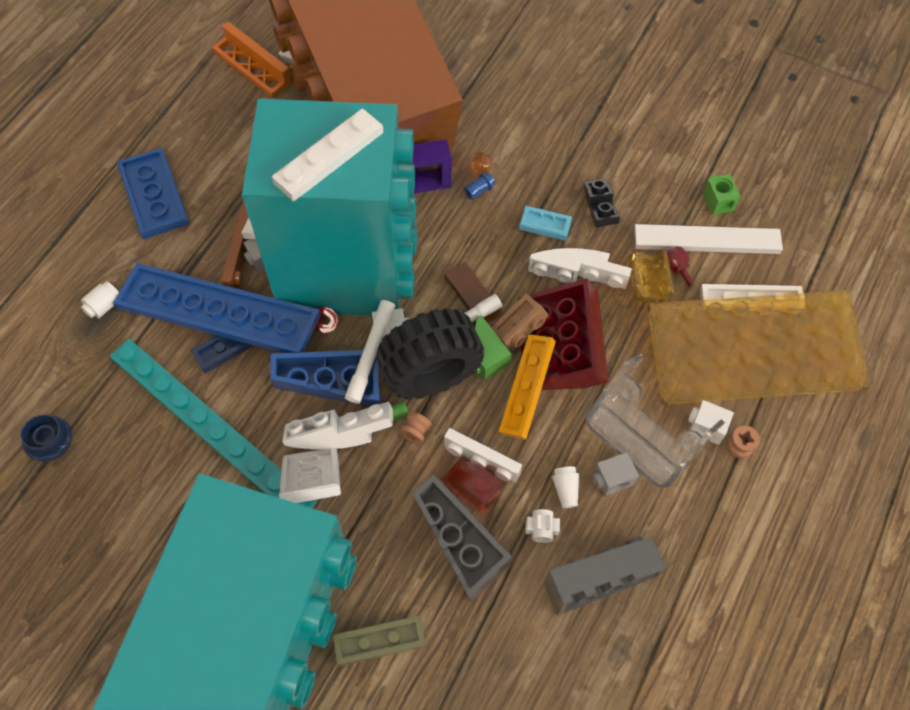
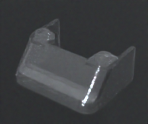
(630, 430)

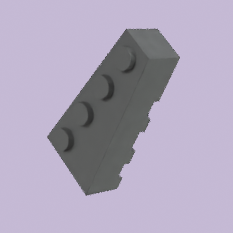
(467, 544)
(603, 574)

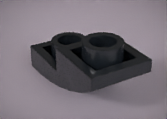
(601, 203)

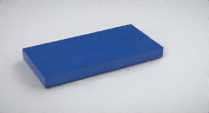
(152, 193)

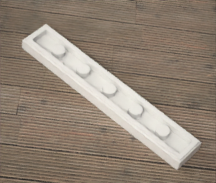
(708, 238)

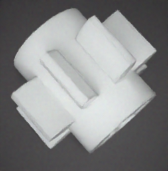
(542, 526)

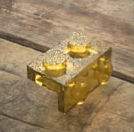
(651, 277)

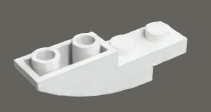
(571, 262)
(330, 431)

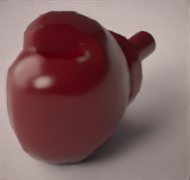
(678, 262)

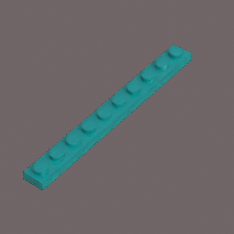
(200, 419)

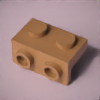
(520, 322)

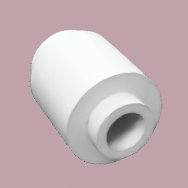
(99, 300)

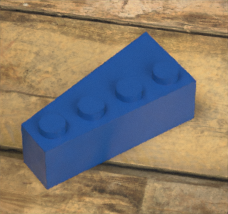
(323, 374)

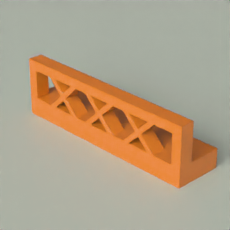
(247, 48)

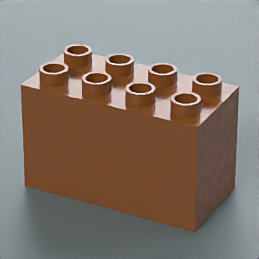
(371, 56)

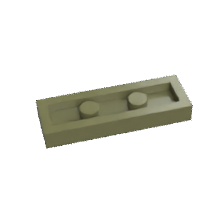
(378, 641)

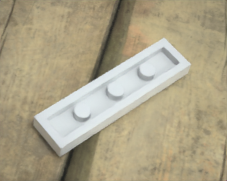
(327, 154)
(722, 291)

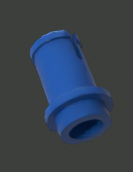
(480, 185)

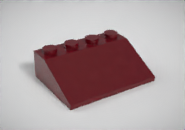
(577, 328)

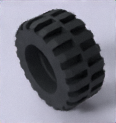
(429, 353)

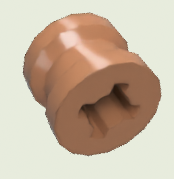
(415, 428)
(737, 444)

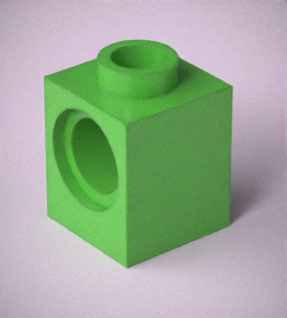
(721, 194)

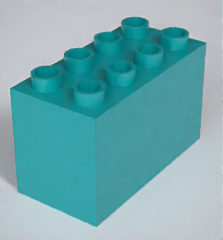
(353, 230)
(233, 606)

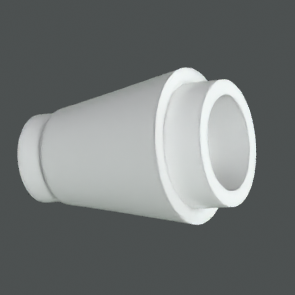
(567, 486)

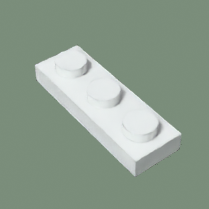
(504, 467)

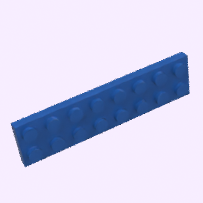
(218, 309)

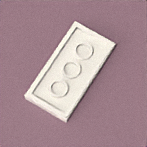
(310, 475)

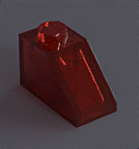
(474, 484)

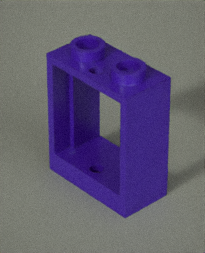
(432, 154)

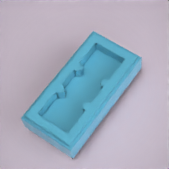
(545, 223)

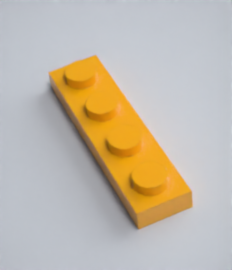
(527, 386)

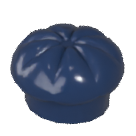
(46, 437)

